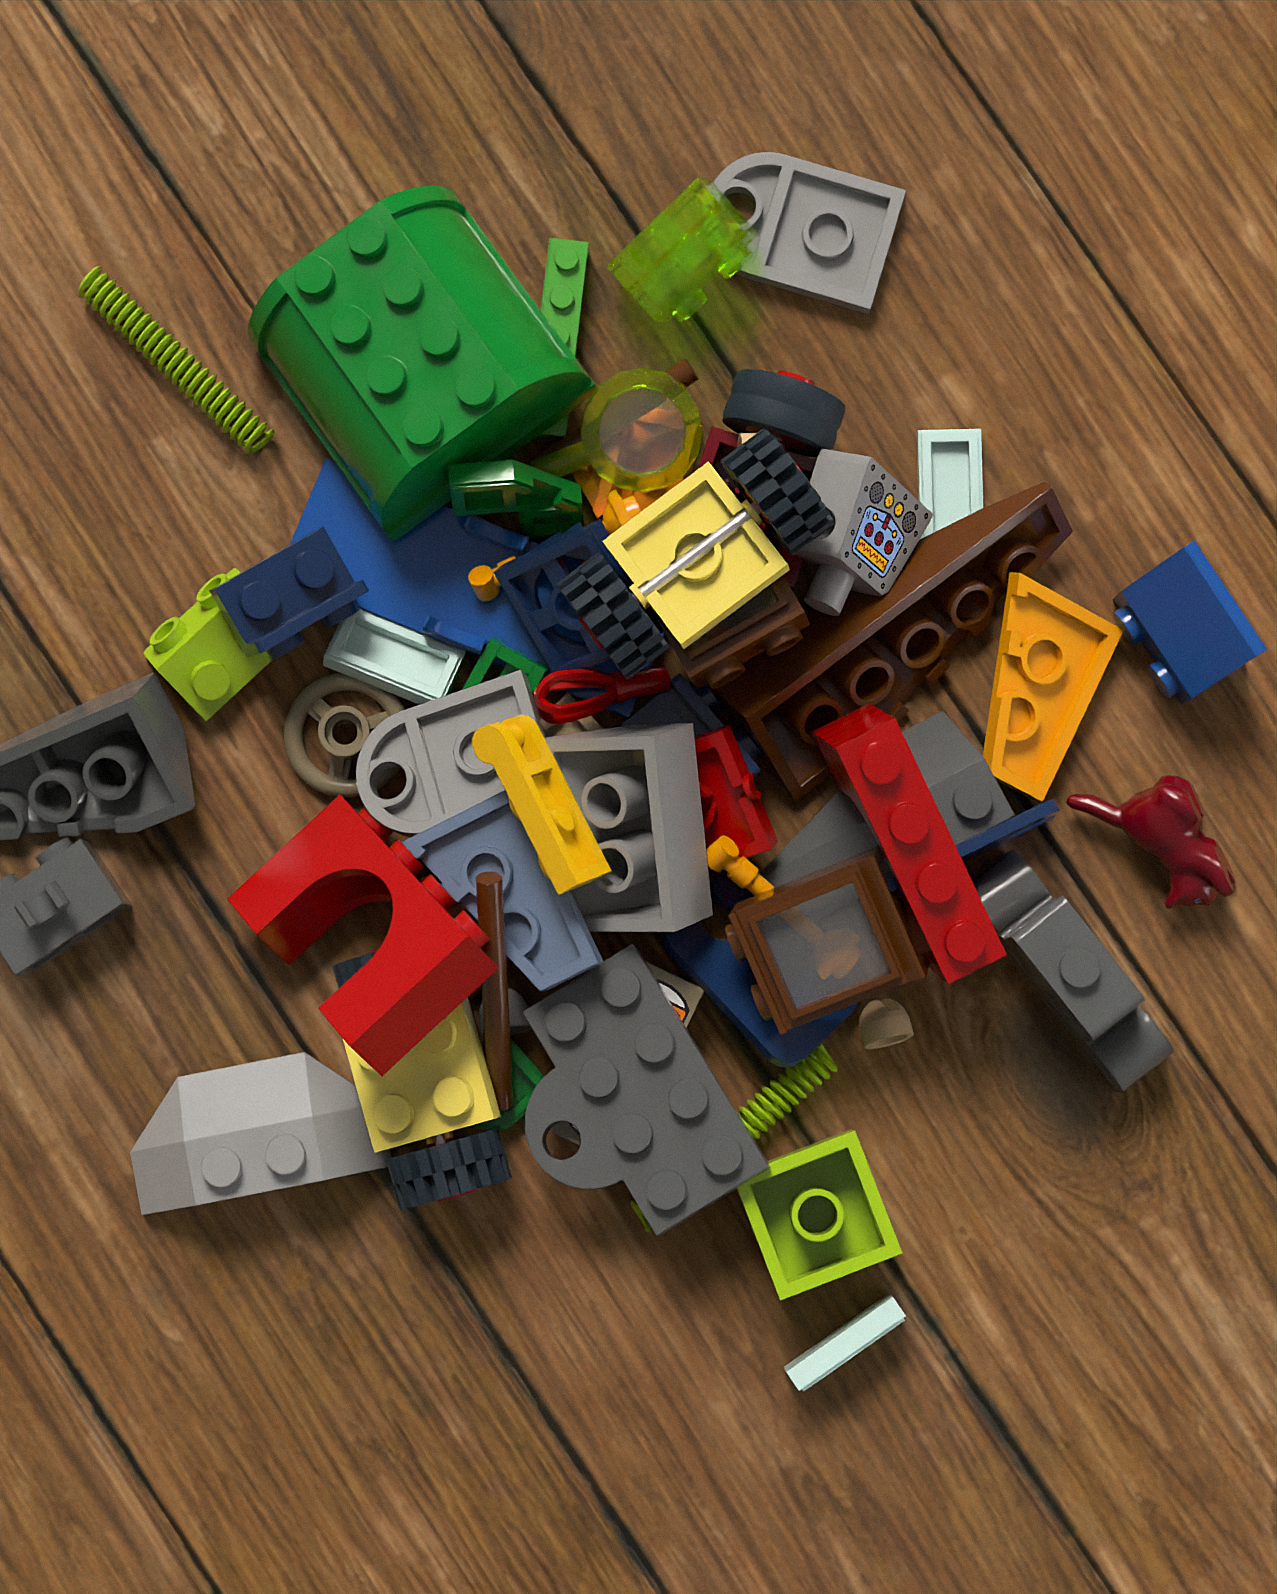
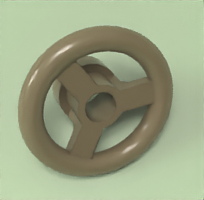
(329, 719)

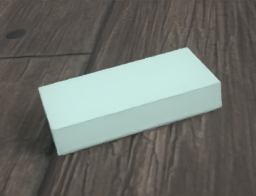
(949, 475)
(393, 657)
(845, 1342)

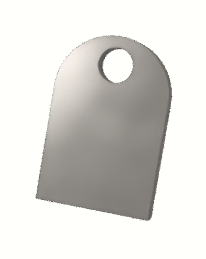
(815, 226)
(438, 754)

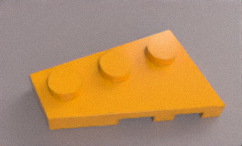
(1042, 683)

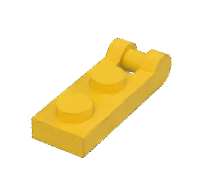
(542, 801)

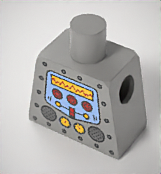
(871, 534)

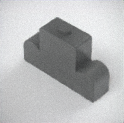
(1071, 972)

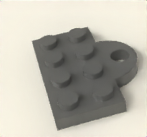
(636, 1096)

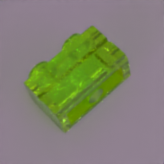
(684, 252)

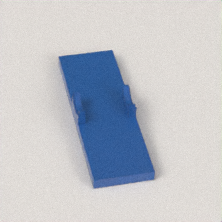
(426, 571)

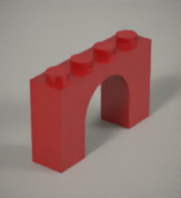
(885, 783)
(426, 958)

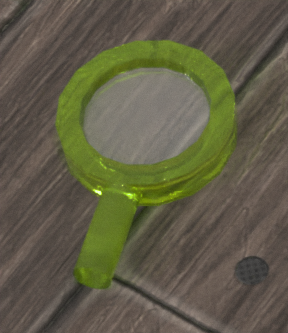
(635, 432)

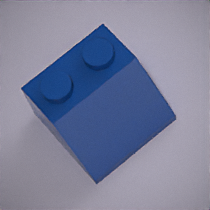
(1186, 624)

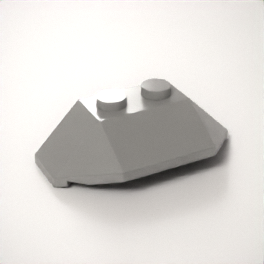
(251, 1134)

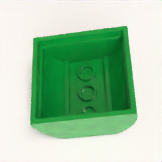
(414, 352)

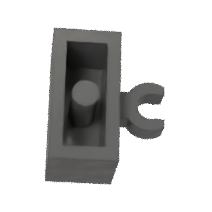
(56, 905)

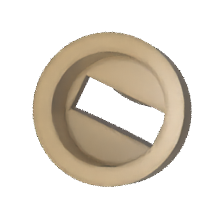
(884, 1024)

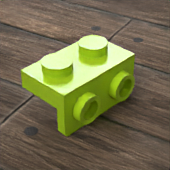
(202, 654)

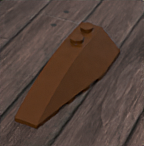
(892, 642)

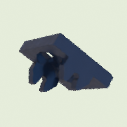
(520, 584)

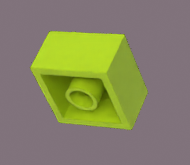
(818, 1215)

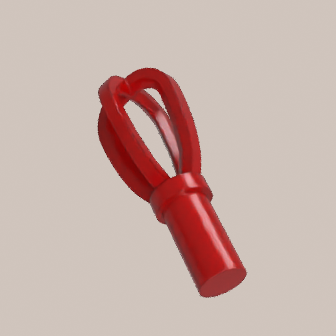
(618, 690)

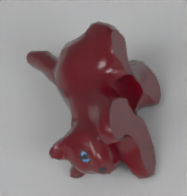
(1167, 826)

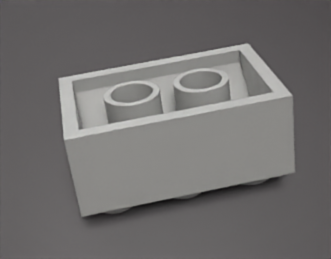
(648, 820)

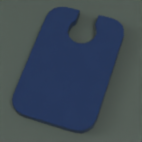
(999, 835)
(729, 984)

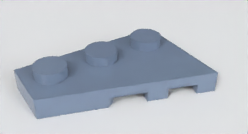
(541, 928)

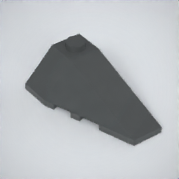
(98, 767)
(957, 781)

